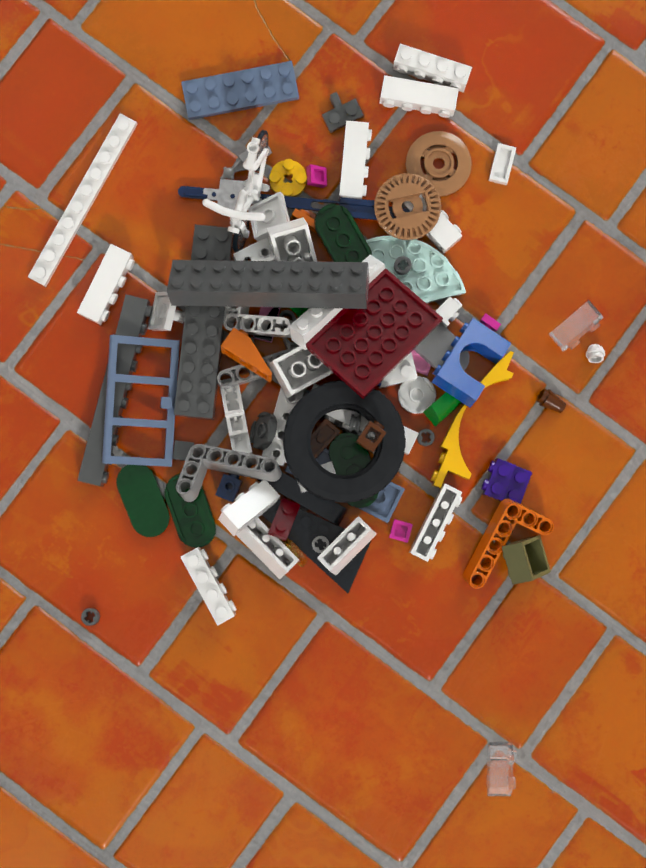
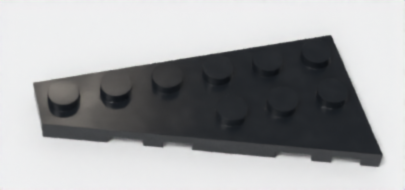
(305, 529)

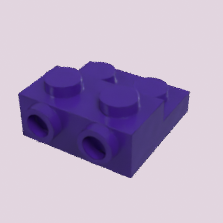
(506, 481)

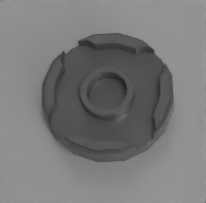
(263, 430)

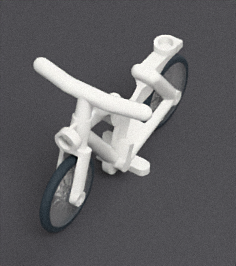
(239, 217)

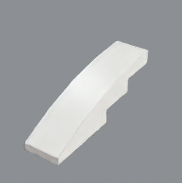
(236, 418)

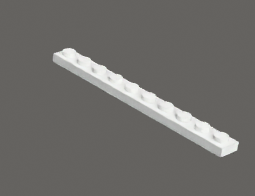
(82, 200)

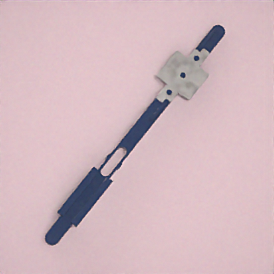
(229, 191)

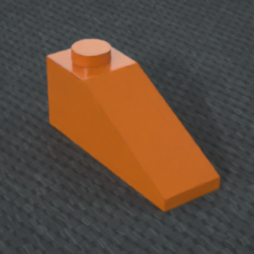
(242, 350)

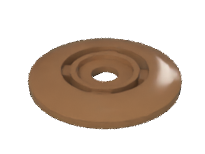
(440, 145)
(407, 224)

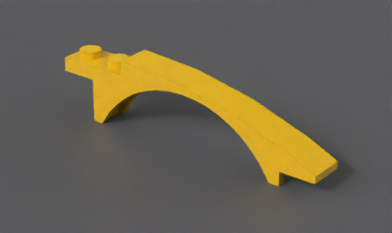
(452, 460)

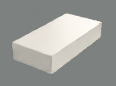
(502, 164)

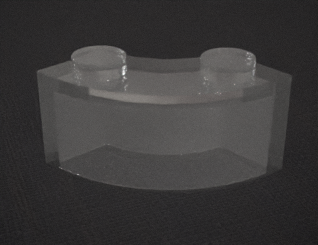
(576, 325)
(500, 769)

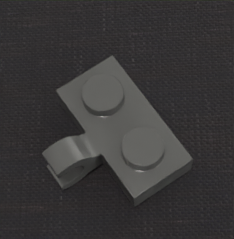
(341, 113)

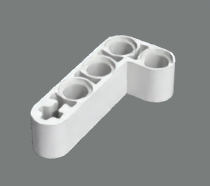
(260, 324)

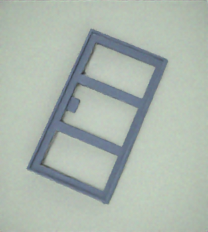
(165, 403)

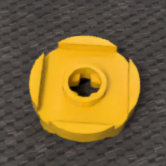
(288, 167)

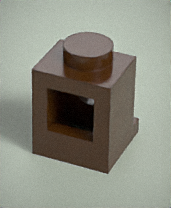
(367, 443)

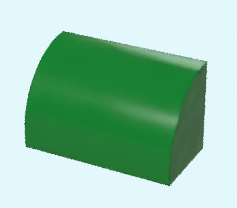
(441, 408)

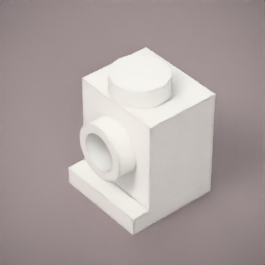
(448, 310)

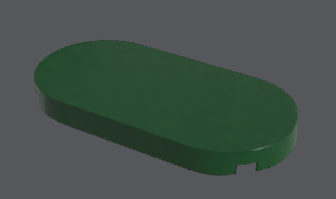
(341, 234)
(349, 459)
(143, 500)
(192, 519)

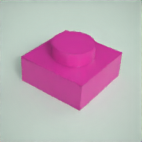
(316, 176)
(490, 322)
(400, 530)

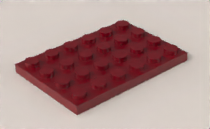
(371, 342)

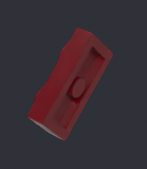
(284, 519)

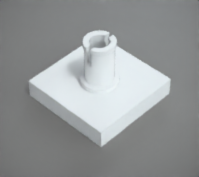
(275, 212)
(163, 313)

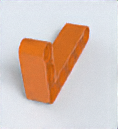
(501, 537)

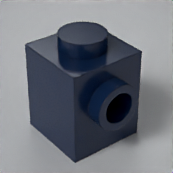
(229, 487)

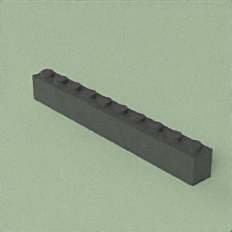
(131, 323)

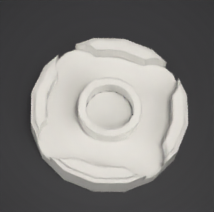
(416, 395)

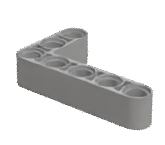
(233, 372)
(224, 464)

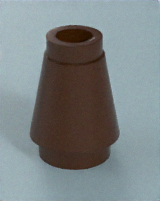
(551, 401)

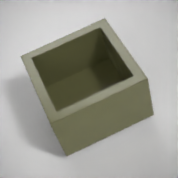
(526, 559)

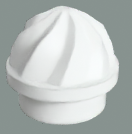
(595, 353)

